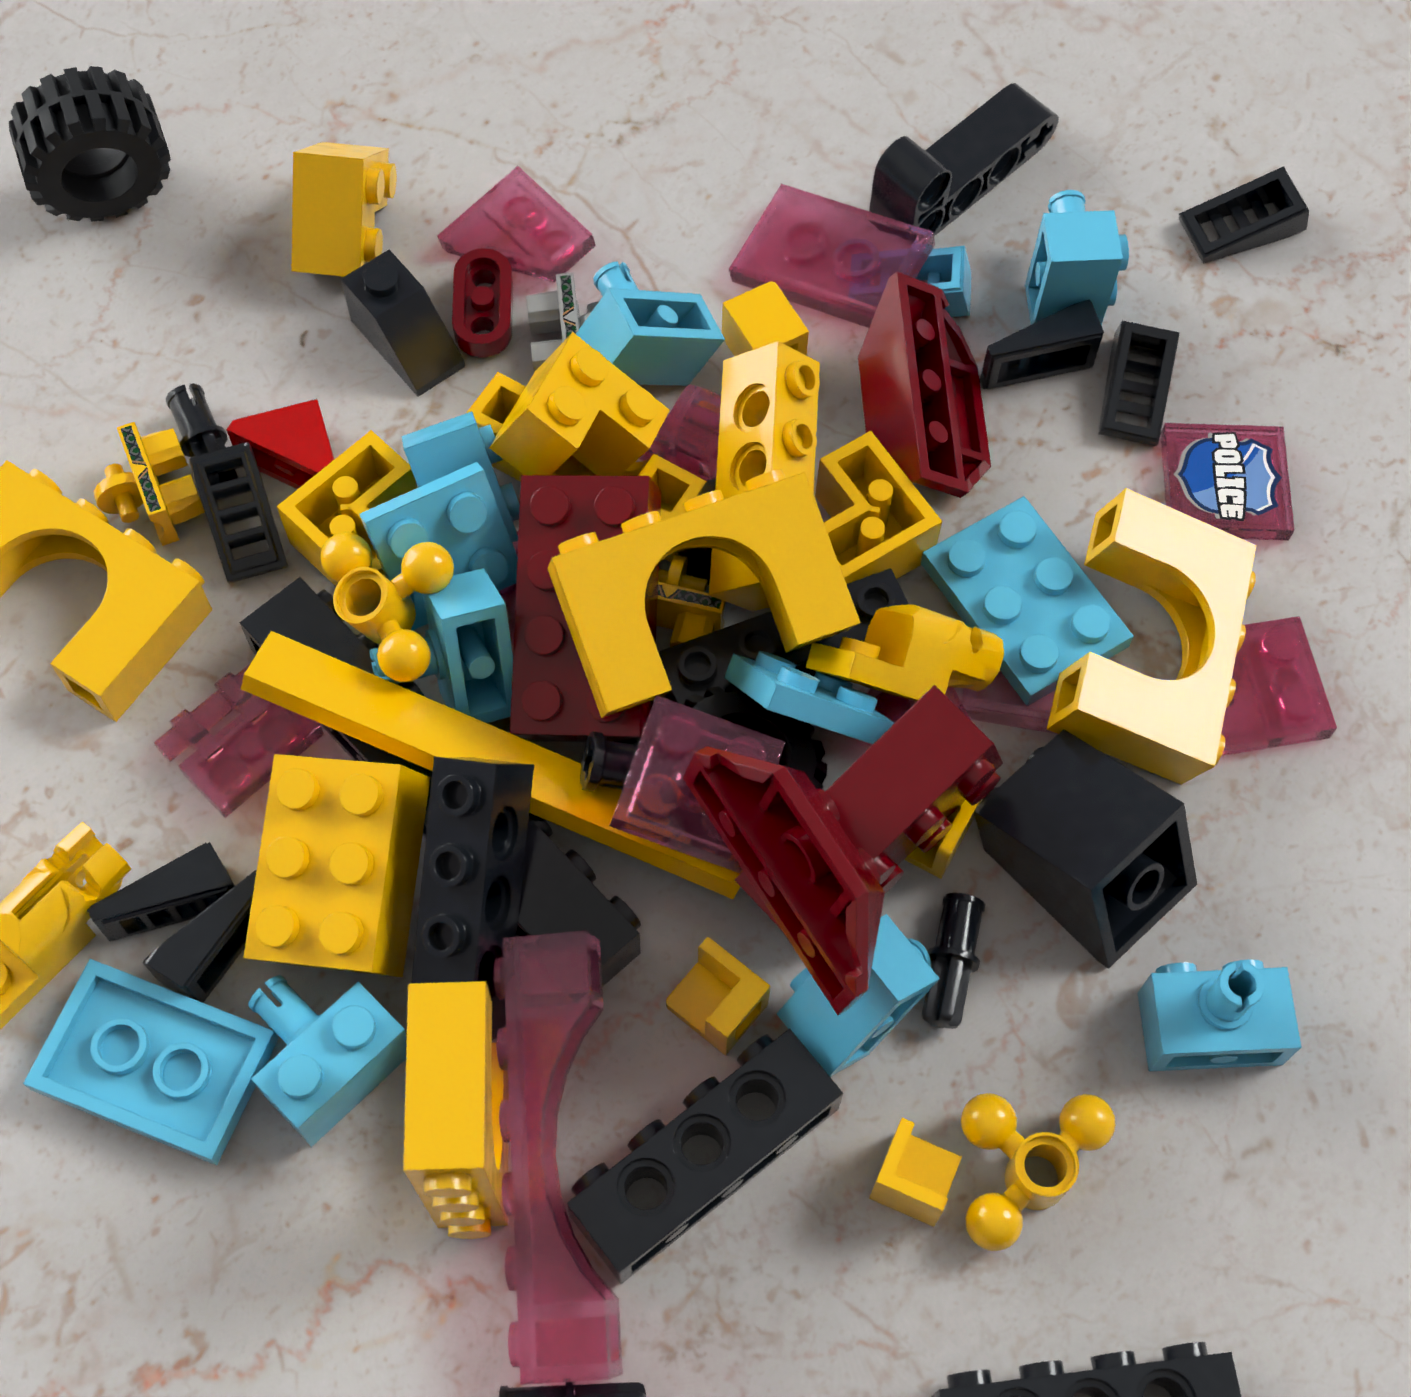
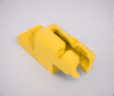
(911, 652)
(48, 915)

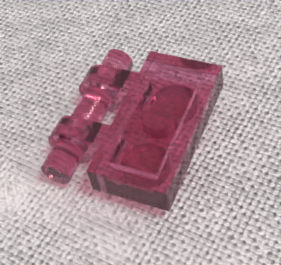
(241, 755)

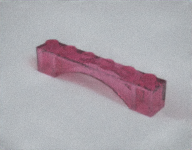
(563, 1306)

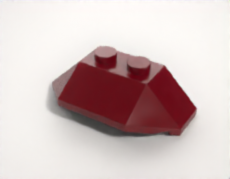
(923, 389)
(799, 864)

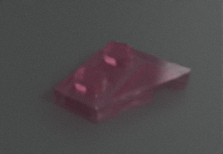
(523, 226)
(1276, 691)

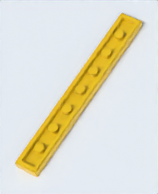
(424, 728)

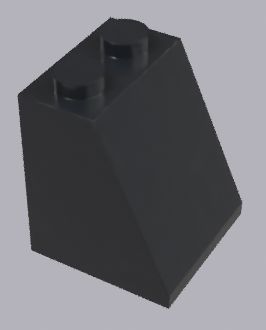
(1090, 844)

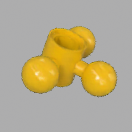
(424, 569)
(991, 1124)

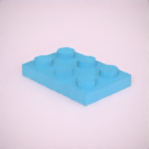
(1028, 591)
(152, 1061)

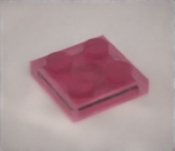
(655, 796)

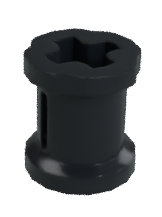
(605, 762)

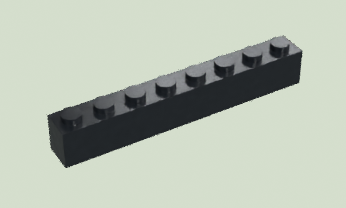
(555, 885)

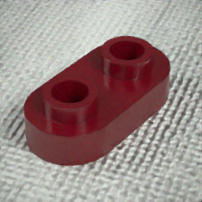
(482, 306)

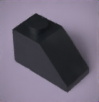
(401, 322)

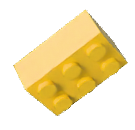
(337, 865)

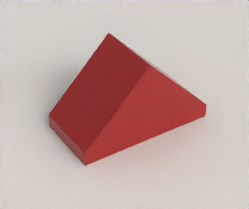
(286, 441)

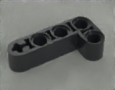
(962, 166)

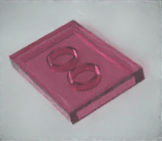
(829, 253)

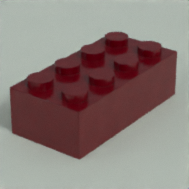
(548, 679)
(910, 785)

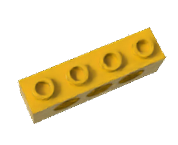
(763, 427)

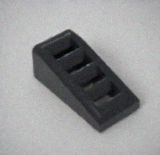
(1270, 188)
(1147, 342)
(1047, 348)
(222, 461)
(164, 896)
(206, 946)

